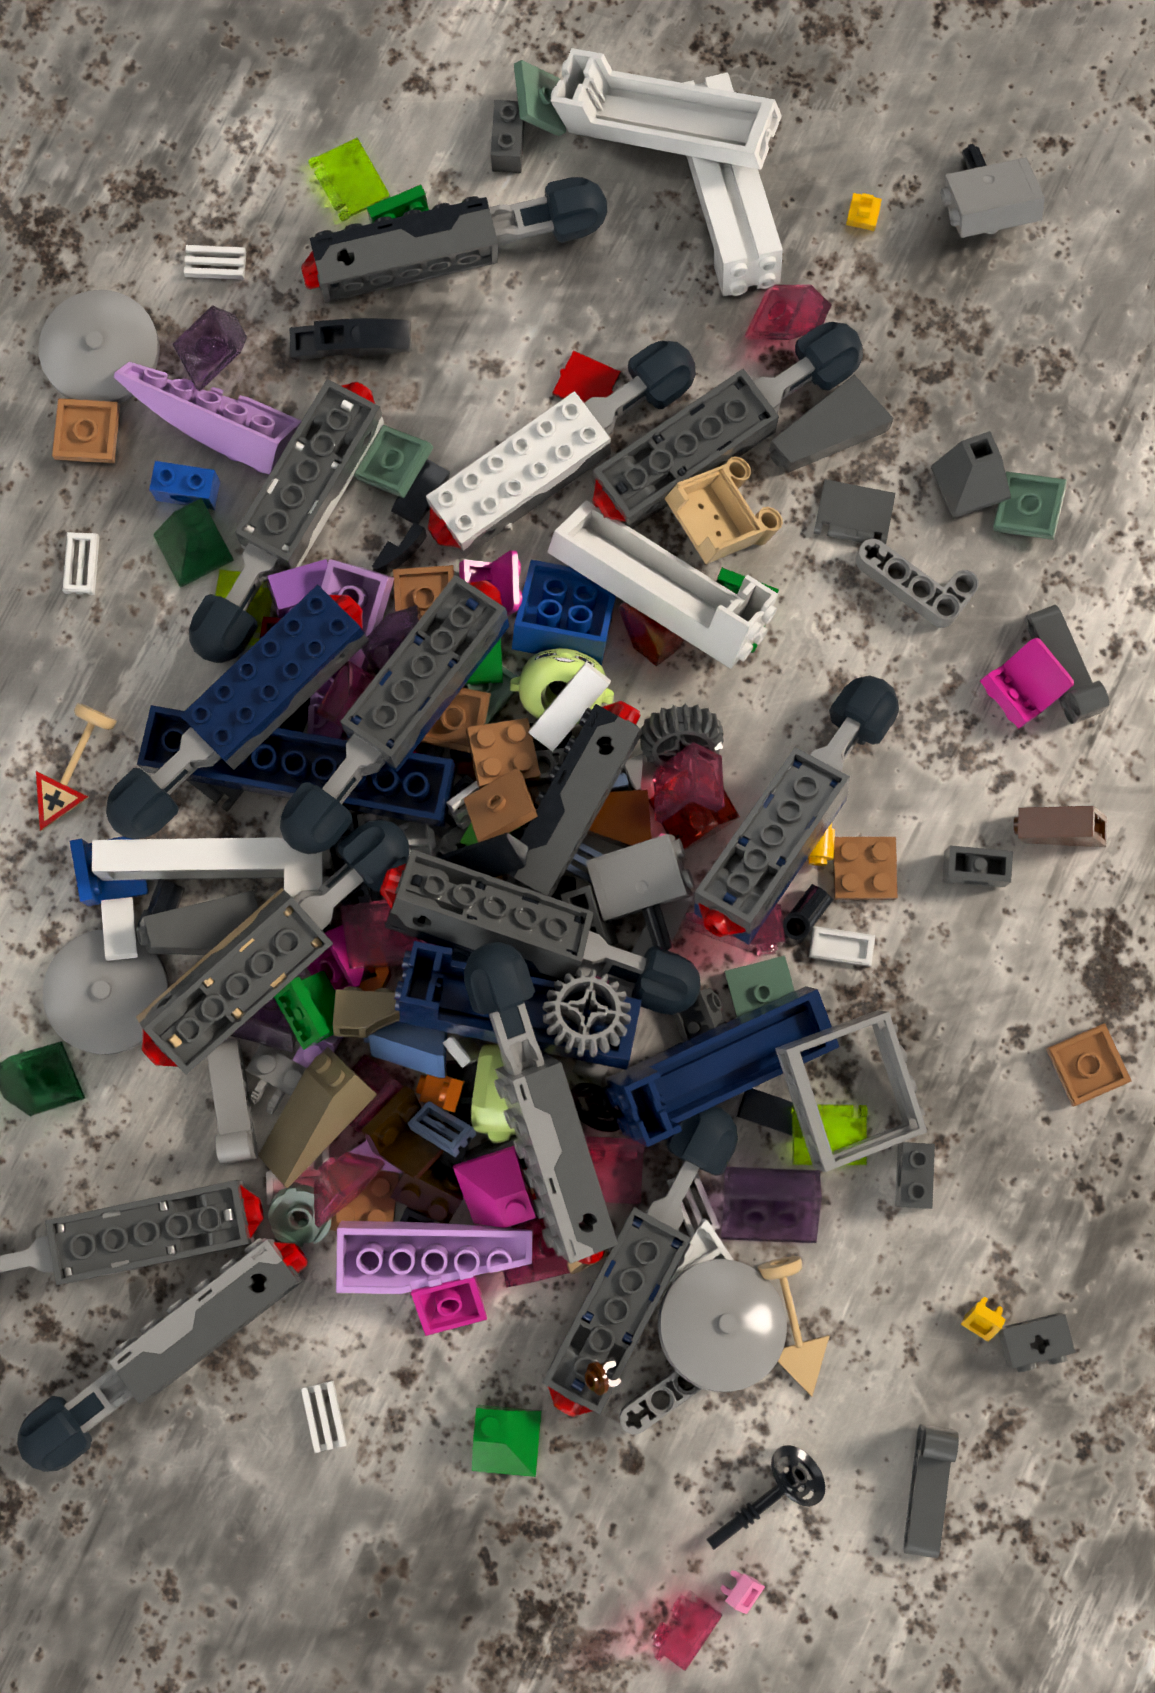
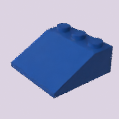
(562, 612)

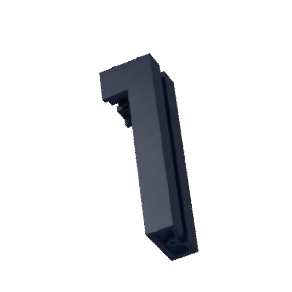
(437, 999)
(714, 1066)

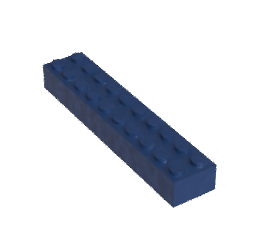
(294, 757)

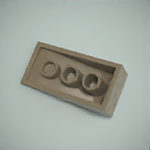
(315, 1114)

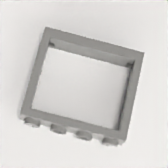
(805, 1104)

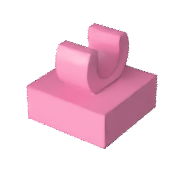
(744, 1593)

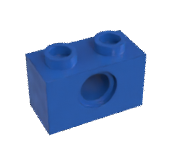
(184, 484)

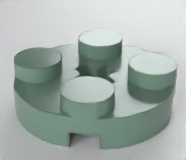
(282, 1215)

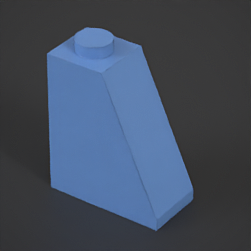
(411, 1047)

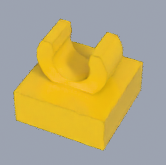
(864, 211)
(983, 1320)

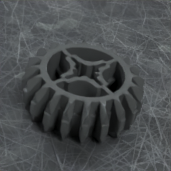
(676, 729)

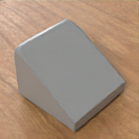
(633, 770)

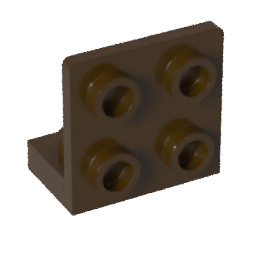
(395, 1141)

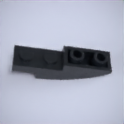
(350, 336)

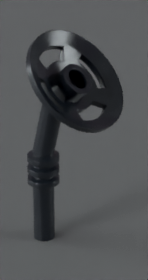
(597, 1105)
(787, 1484)

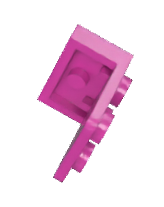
(501, 573)
(1027, 682)

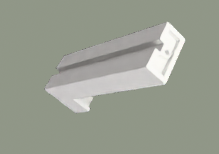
(663, 113)
(737, 218)
(665, 586)
(210, 860)

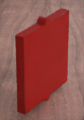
(586, 378)

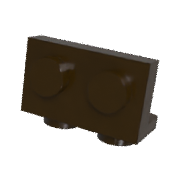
(433, 1194)

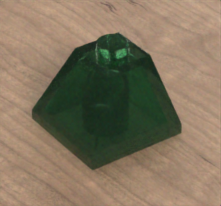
(192, 543)
(40, 1080)

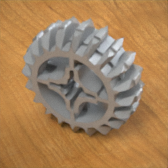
(574, 1010)

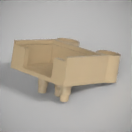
(717, 513)

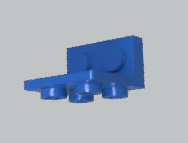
(91, 887)

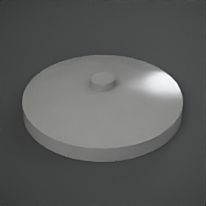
(94, 338)
(97, 1000)
(722, 1325)

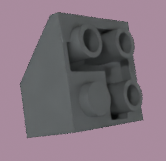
(972, 475)

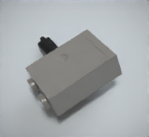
(991, 195)
(642, 881)

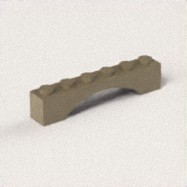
(364, 1012)

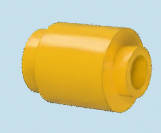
(824, 849)

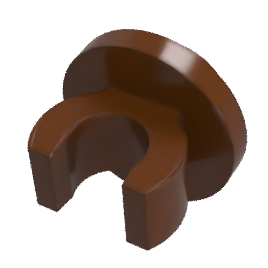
(597, 1378)

